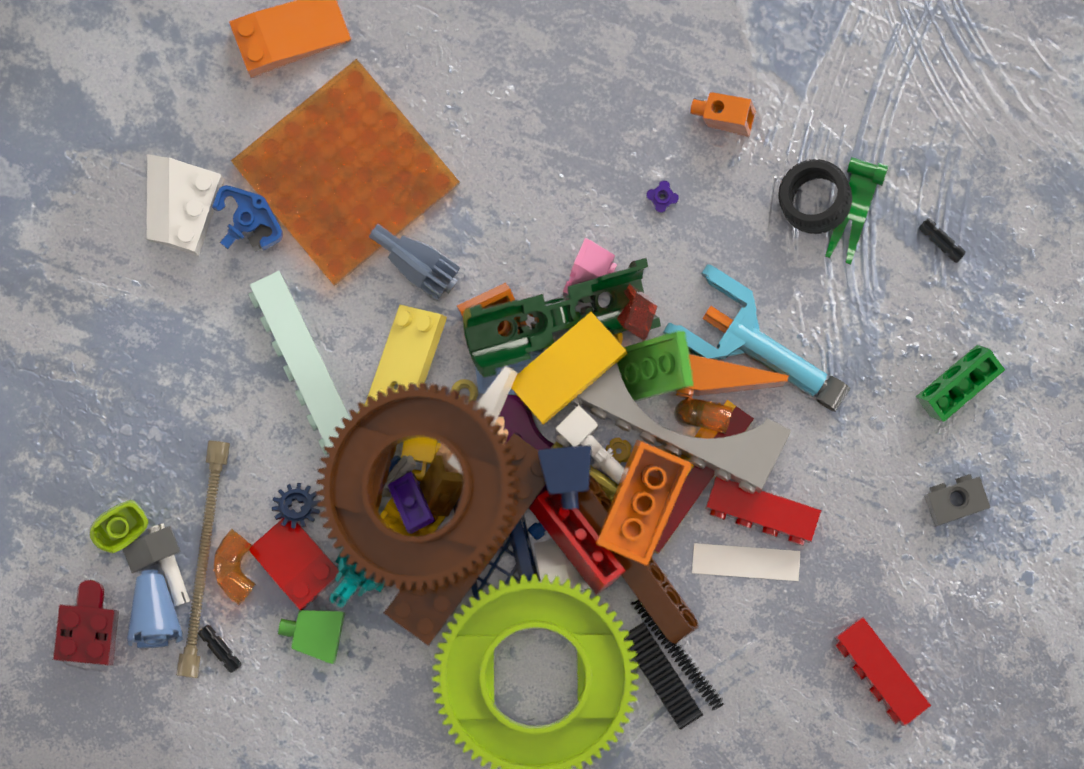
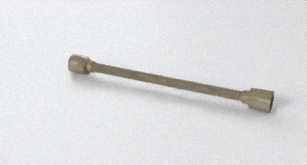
(216, 456)

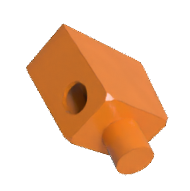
(735, 118)

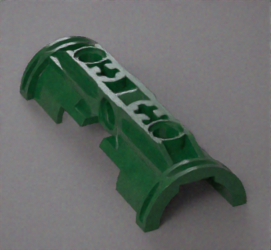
(493, 351)

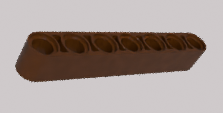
(645, 581)

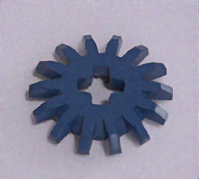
(301, 496)

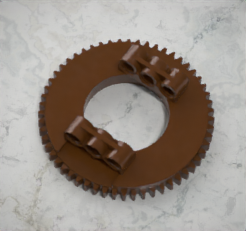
(360, 469)

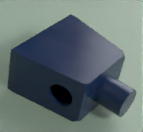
(566, 472)

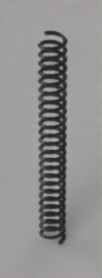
(682, 657)

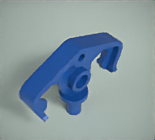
(251, 213)

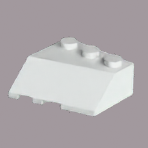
(179, 203)

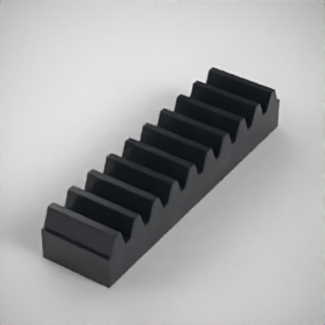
(663, 677)

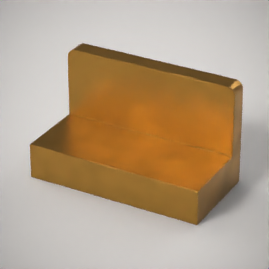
(441, 488)

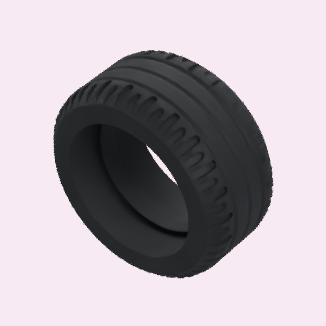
(809, 171)

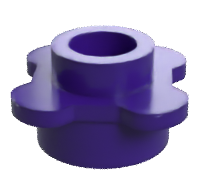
(662, 204)

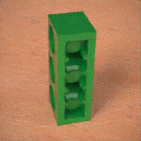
(960, 383)

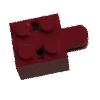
(84, 628)

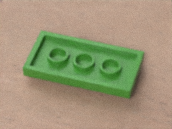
(656, 366)

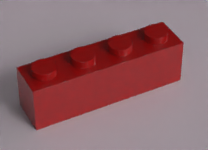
(763, 510)
(577, 541)
(882, 672)

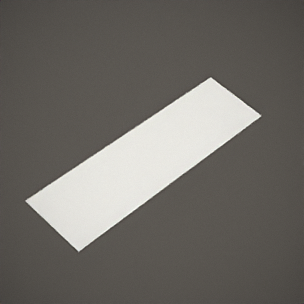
(746, 562)

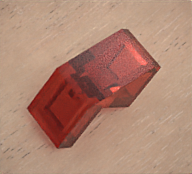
(638, 313)

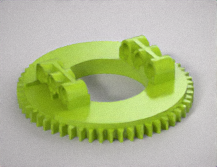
(602, 675)

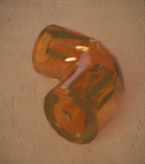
(703, 414)
(228, 567)

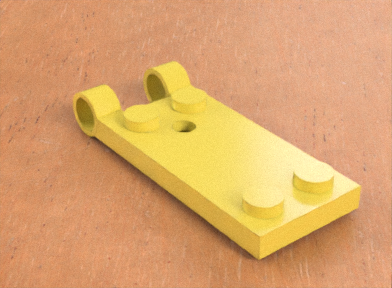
(408, 349)

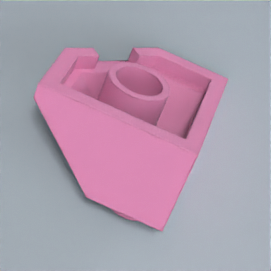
(590, 264)

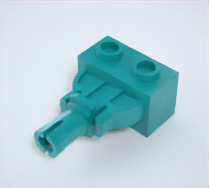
(351, 582)

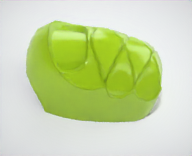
(118, 526)

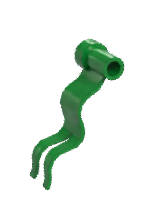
(863, 184)

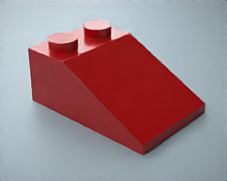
(295, 563)

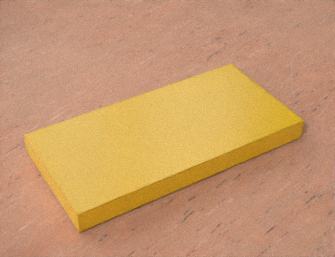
(567, 368)

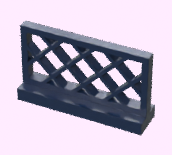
(522, 553)

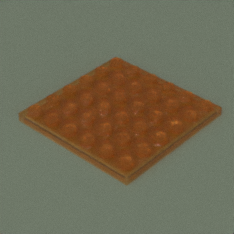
(343, 169)

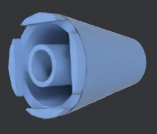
(152, 613)

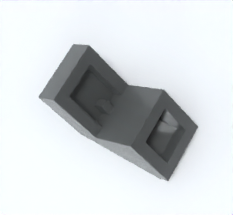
(150, 549)

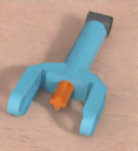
(744, 336)

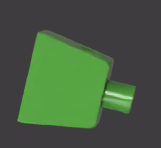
(315, 633)

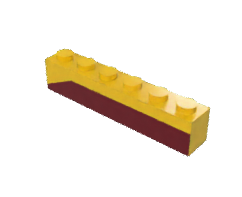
(698, 478)

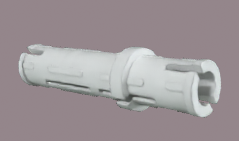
(172, 575)

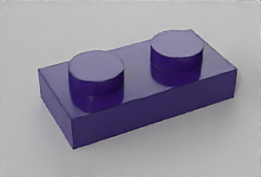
(411, 502)

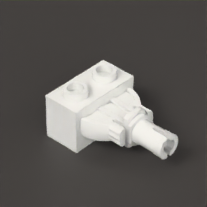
(578, 431)

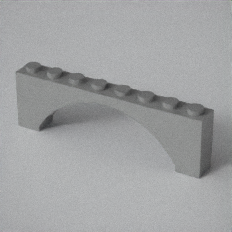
(741, 457)

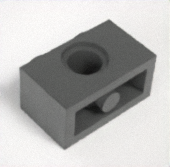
(944, 511)

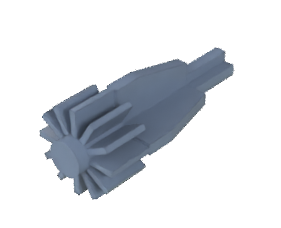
(418, 262)

